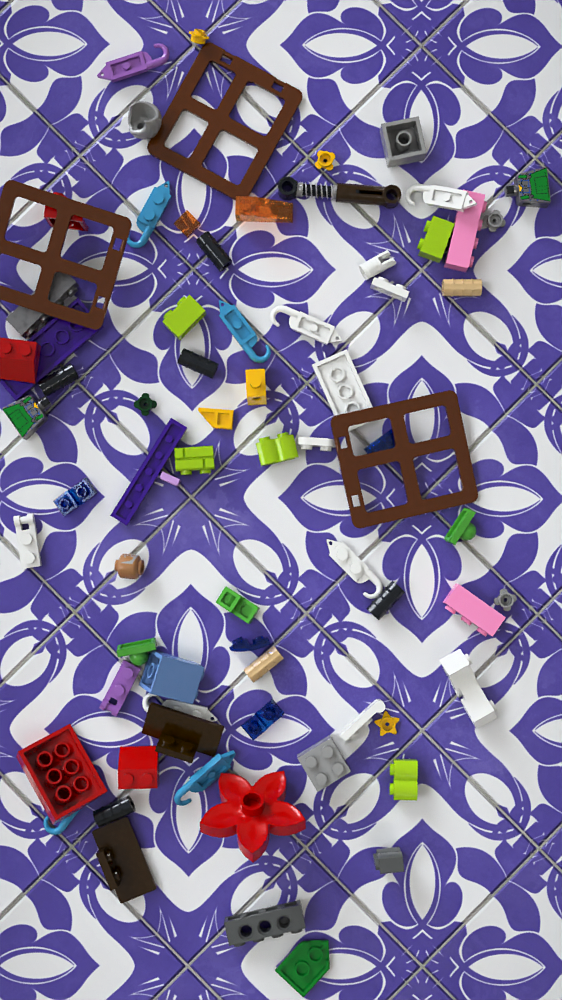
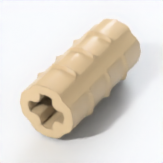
(461, 287)
(263, 664)

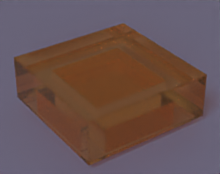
(187, 223)

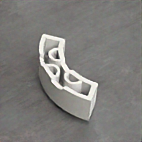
(466, 685)

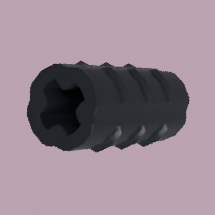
(214, 251)
(198, 363)
(58, 380)
(385, 600)
(114, 811)

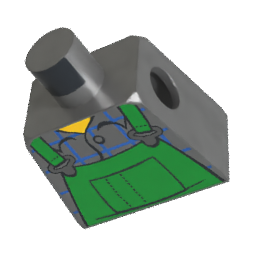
(530, 189)
(27, 414)

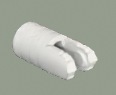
(374, 266)

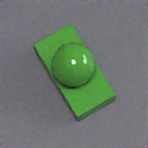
(462, 527)
(137, 650)

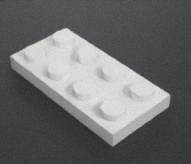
(342, 385)

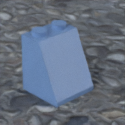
(171, 677)

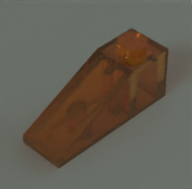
(263, 210)

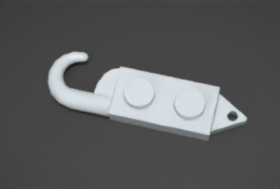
(442, 197)
(307, 325)
(354, 566)
(192, 709)

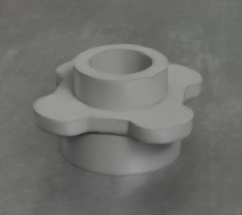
(495, 215)
(511, 598)

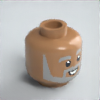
(129, 566)

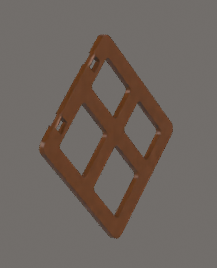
(219, 121)
(51, 259)
(404, 453)

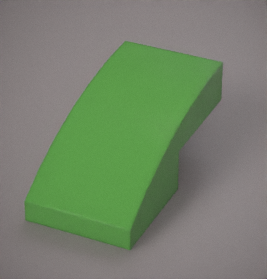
(237, 605)

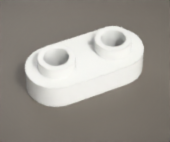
(308, 443)

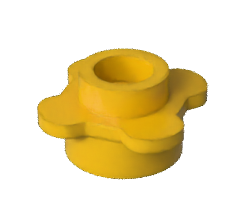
(198, 36)
(329, 156)

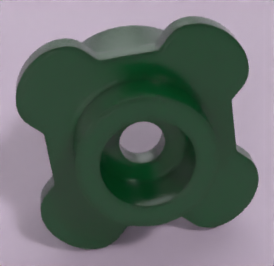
(140, 404)

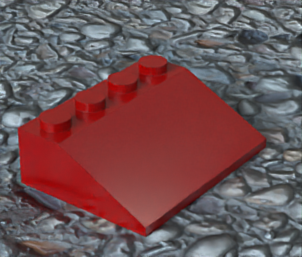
(61, 773)

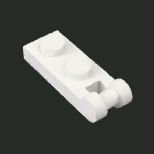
(27, 541)
(362, 719)

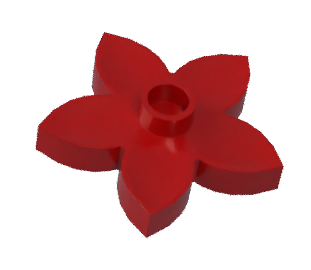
(252, 812)

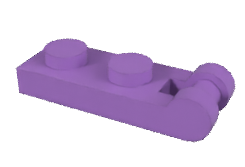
(120, 687)

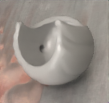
(144, 120)

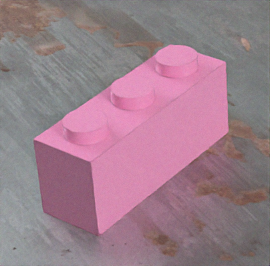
(473, 610)

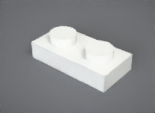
(396, 291)

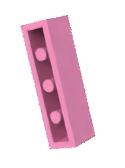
(463, 235)

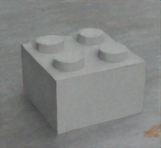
(403, 142)
(323, 763)

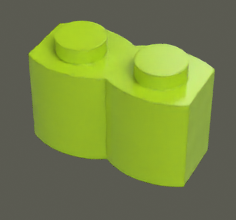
(276, 450)
(404, 779)

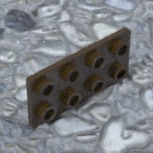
(181, 733)
(123, 860)

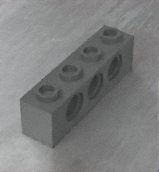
(272, 914)

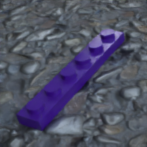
(149, 471)

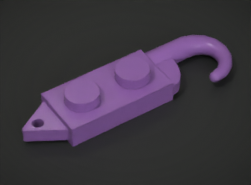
(132, 65)

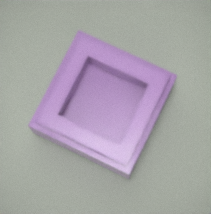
(170, 479)

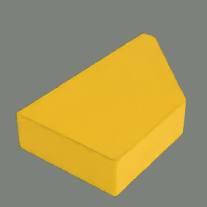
(218, 418)

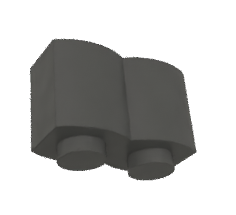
(388, 860)

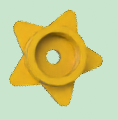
(387, 729)

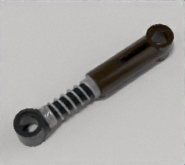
(342, 192)

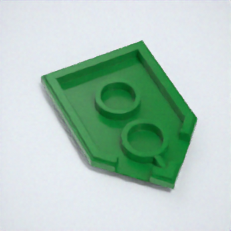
(305, 965)

